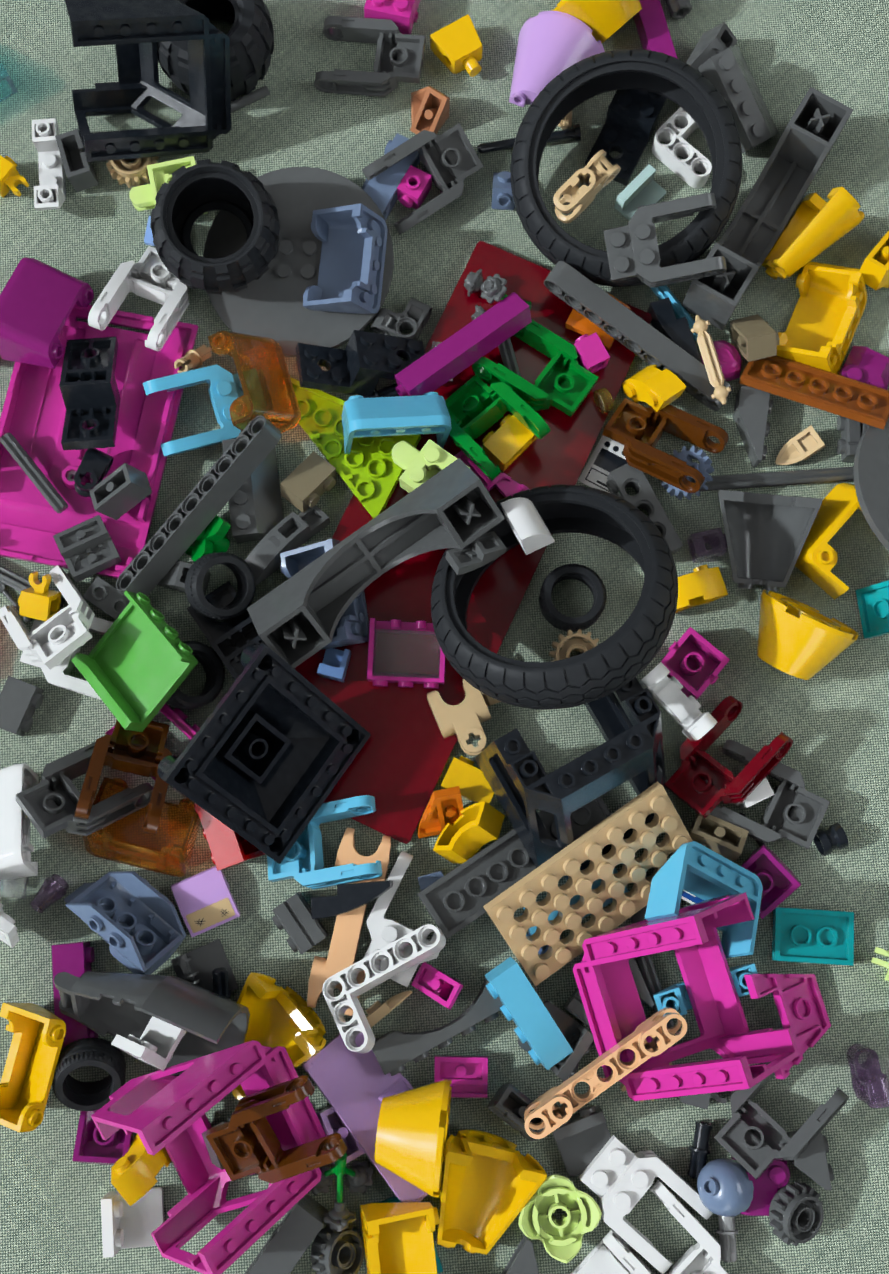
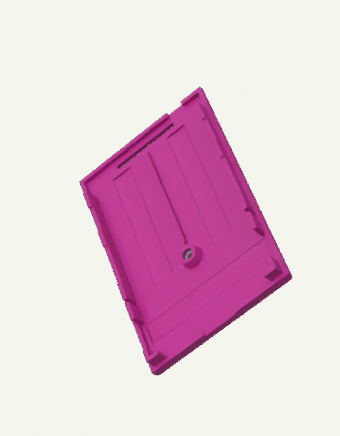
(36, 418)

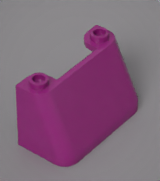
(35, 311)

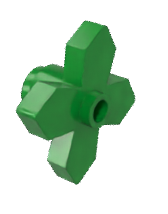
(211, 540)

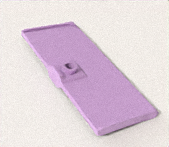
(355, 1091)

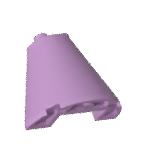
(547, 48)

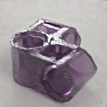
(867, 1079)

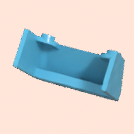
(395, 417)
(707, 877)

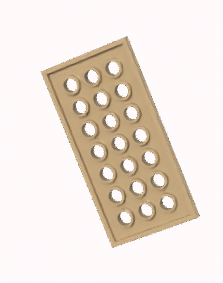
(580, 882)

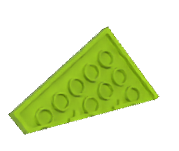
(369, 466)

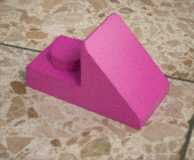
(437, 985)

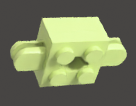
(144, 196)
(421, 464)

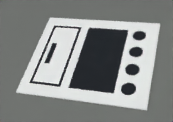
(605, 458)

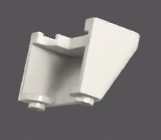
(14, 823)

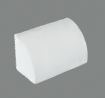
(526, 524)

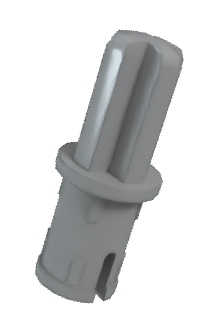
(727, 1236)

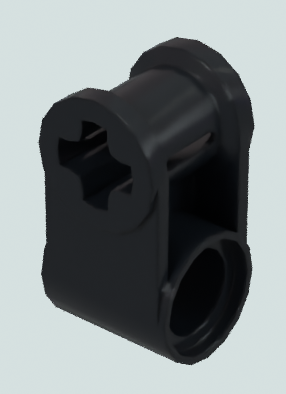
(93, 468)

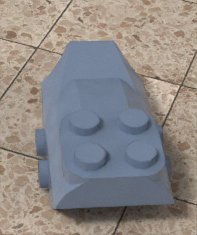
(131, 918)

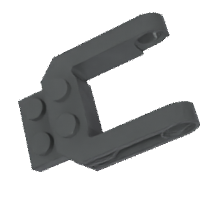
(396, 57)
(444, 156)
(635, 250)
(55, 799)
(789, 813)
(759, 1140)

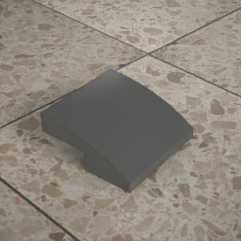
(87, 548)

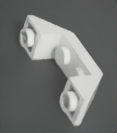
(51, 188)

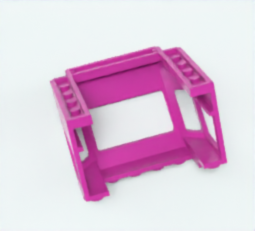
(616, 1008)
(172, 1115)

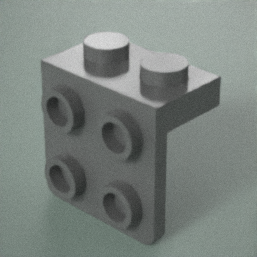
(576, 1035)
(582, 1138)

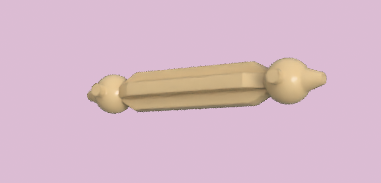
(710, 359)

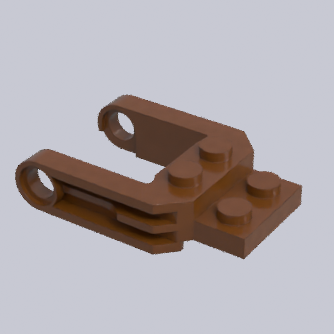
(642, 428)
(130, 753)
(251, 1146)

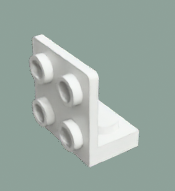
(155, 1044)
(130, 1225)

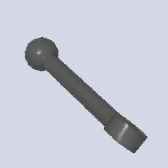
(3, 587)

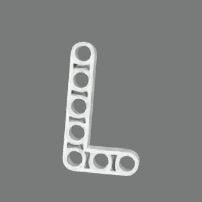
(678, 146)
(374, 977)

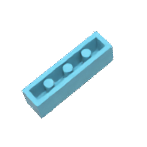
(528, 1013)

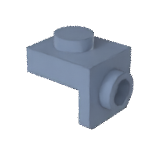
(502, 192)

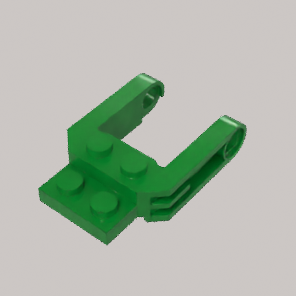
(560, 383)
(477, 408)

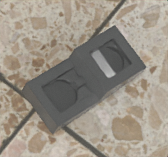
(477, 554)

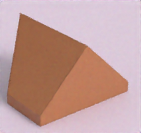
(428, 110)

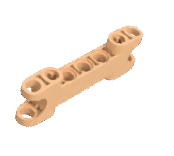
(347, 925)
(554, 1116)

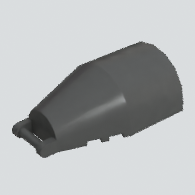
(127, 1002)

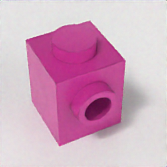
(414, 187)
(591, 352)

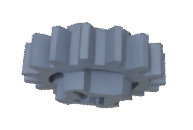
(704, 467)

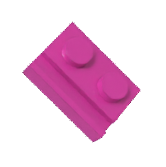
(467, 1074)

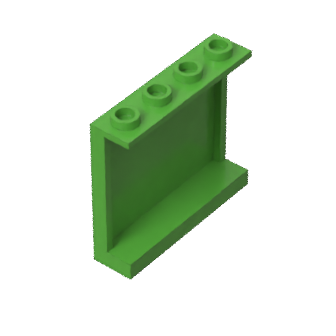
(137, 664)

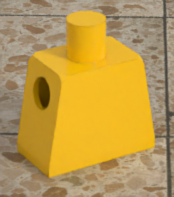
(458, 46)

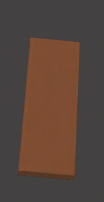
(819, 389)

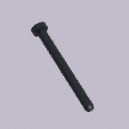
(560, 135)

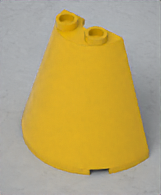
(812, 231)
(281, 1020)
(483, 1189)

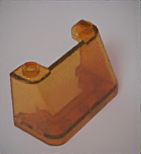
(262, 378)
(125, 842)

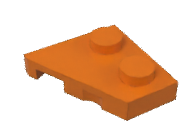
(441, 809)

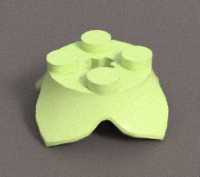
(563, 1236)

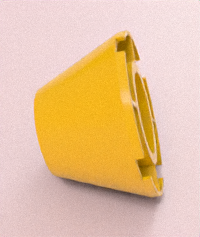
(601, 15)
(798, 636)
(414, 1134)

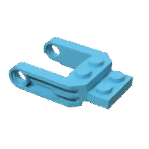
(222, 390)
(306, 860)

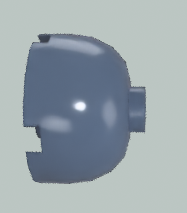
(725, 1187)

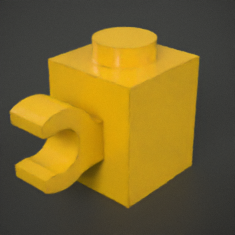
(10, 177)
(39, 601)

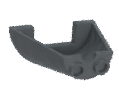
(765, 535)

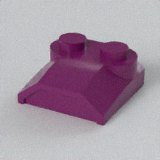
(867, 367)
(775, 877)
(91, 1147)
(766, 1187)

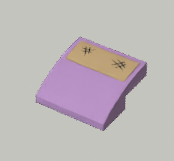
(205, 901)

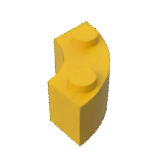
(654, 387)
(700, 587)
(469, 832)
(136, 1171)

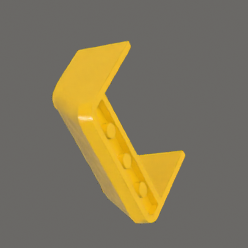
(817, 555)

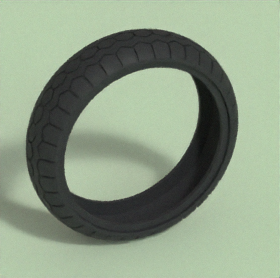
(618, 71)
(596, 671)

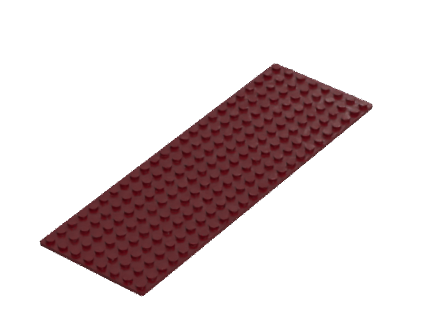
(405, 743)

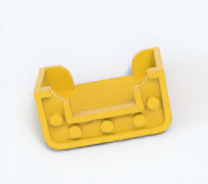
(824, 317)
(29, 1064)
(399, 1237)

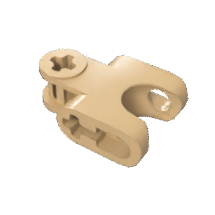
(583, 186)
(462, 718)

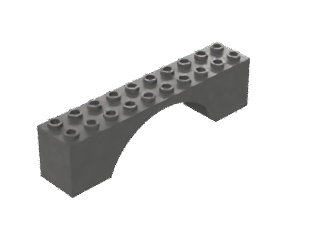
(768, 206)
(439, 514)

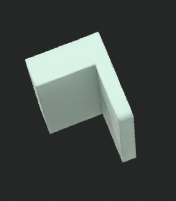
(639, 193)

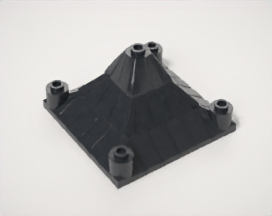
(267, 754)

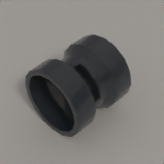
(830, 839)

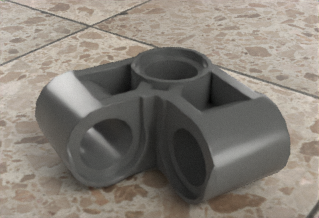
(413, 319)

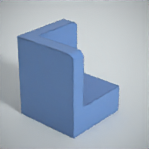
(334, 664)

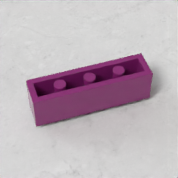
(76, 960)

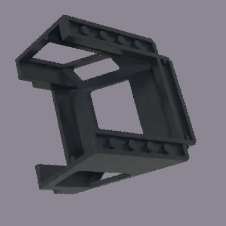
(134, 31)
(631, 752)

